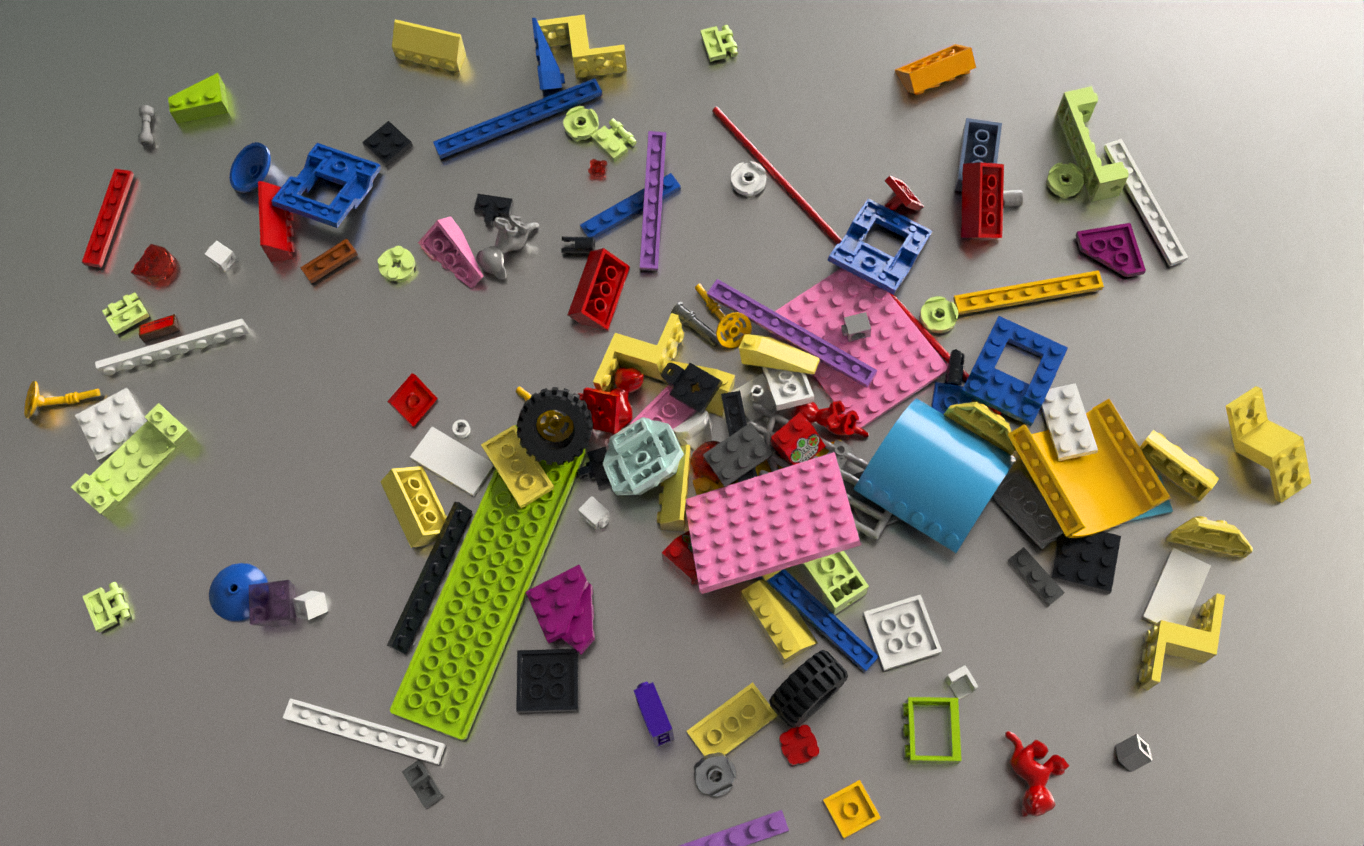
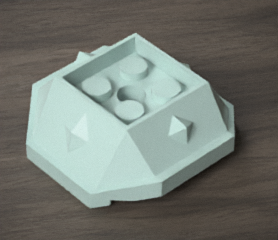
(641, 457)

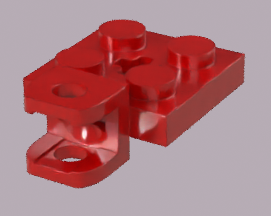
(609, 404)

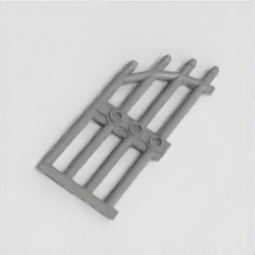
(842, 453)

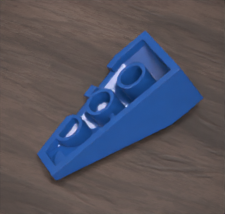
(548, 69)

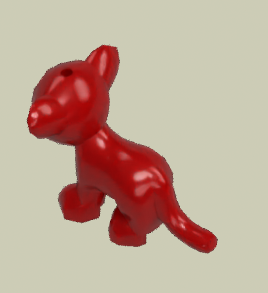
(626, 381)
(832, 418)
(1037, 798)

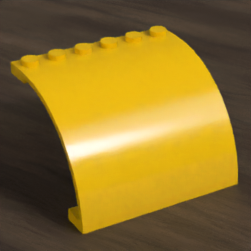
(1093, 489)

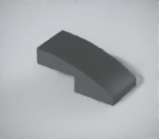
(422, 784)

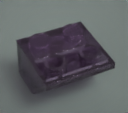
(272, 604)

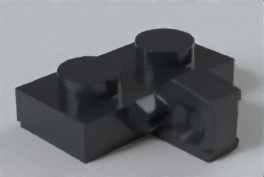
(493, 207)
(595, 468)

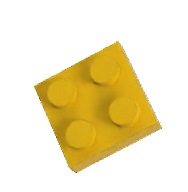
(851, 809)

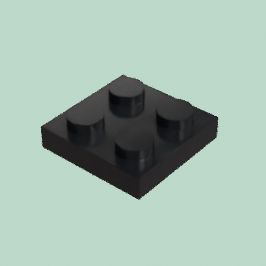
(387, 143)

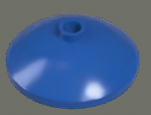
(250, 167)
(229, 604)

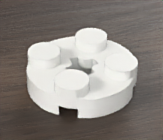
(745, 187)

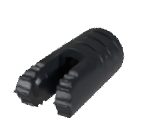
(582, 244)
(955, 368)

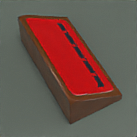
(158, 328)

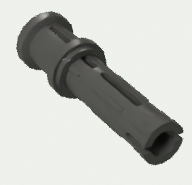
(689, 319)

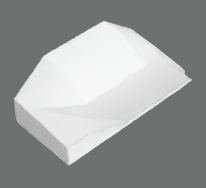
(695, 430)

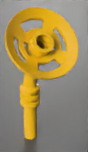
(728, 325)
(34, 400)
(551, 420)

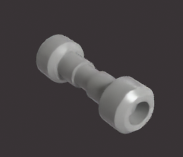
(145, 137)

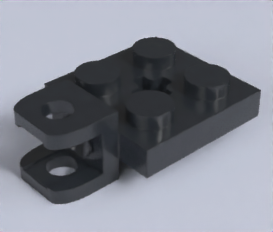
(683, 380)

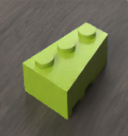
(199, 100)

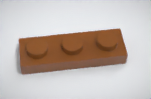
(329, 261)

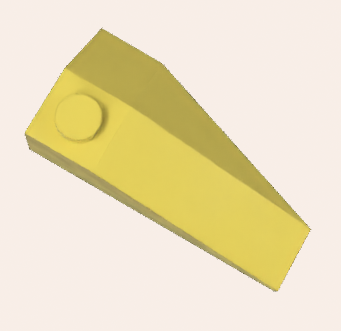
(775, 354)
(715, 406)

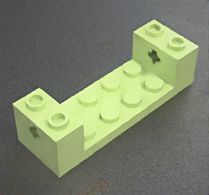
(1099, 180)
(132, 461)
(837, 580)

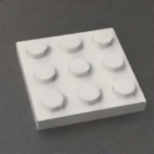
(110, 423)
(902, 632)

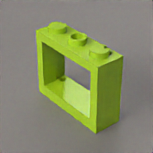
(953, 729)

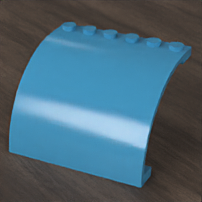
(934, 474)

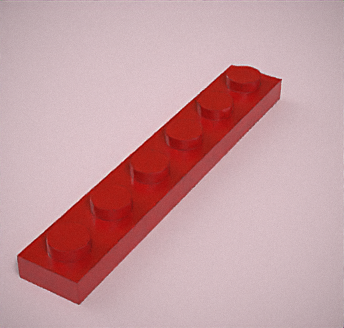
(107, 218)

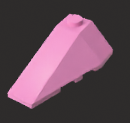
(449, 247)

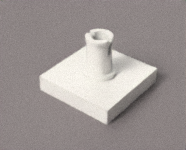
(755, 392)

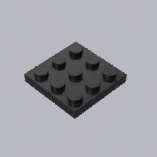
(1087, 561)
(547, 680)

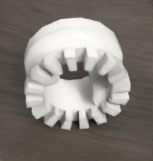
(455, 428)

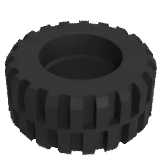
(543, 448)
(808, 688)

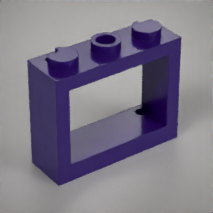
(653, 714)

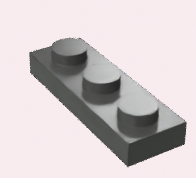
(1036, 576)

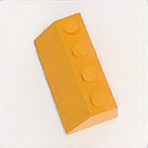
(936, 68)

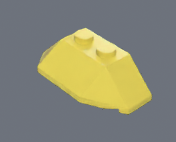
(983, 423)
(1212, 536)

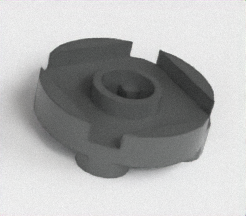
(704, 769)

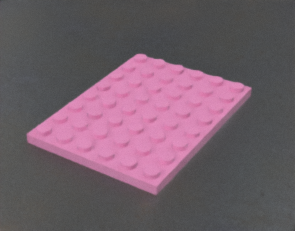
(895, 348)
(770, 523)

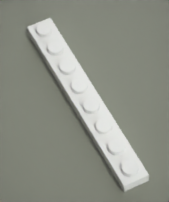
(1147, 205)
(171, 347)
(364, 731)

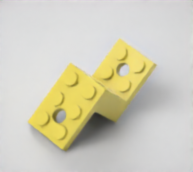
(586, 61)
(644, 356)
(1268, 444)
(1182, 641)

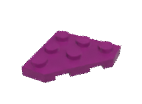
(1113, 247)
(558, 601)
(581, 626)

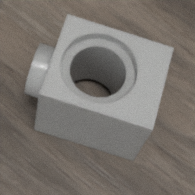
(856, 327)

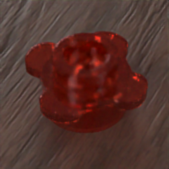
(597, 171)

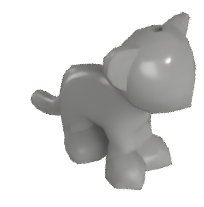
(492, 258)

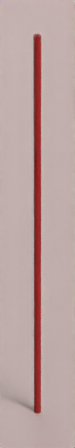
(826, 228)

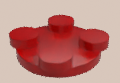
(799, 745)

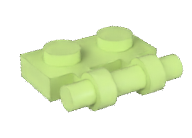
(713, 44)
(610, 143)
(126, 317)
(100, 609)

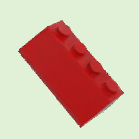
(982, 200)
(274, 225)
(598, 289)

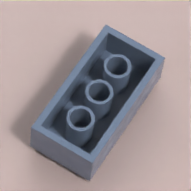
(978, 144)

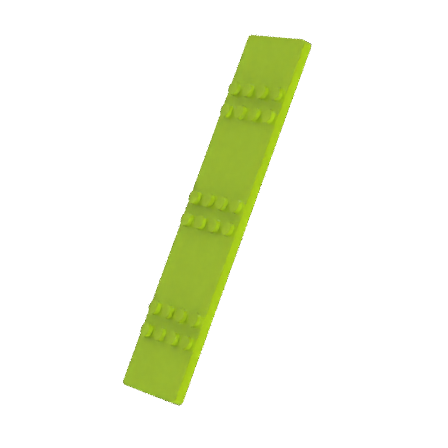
(480, 605)

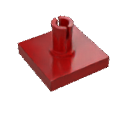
(903, 195)
(412, 400)

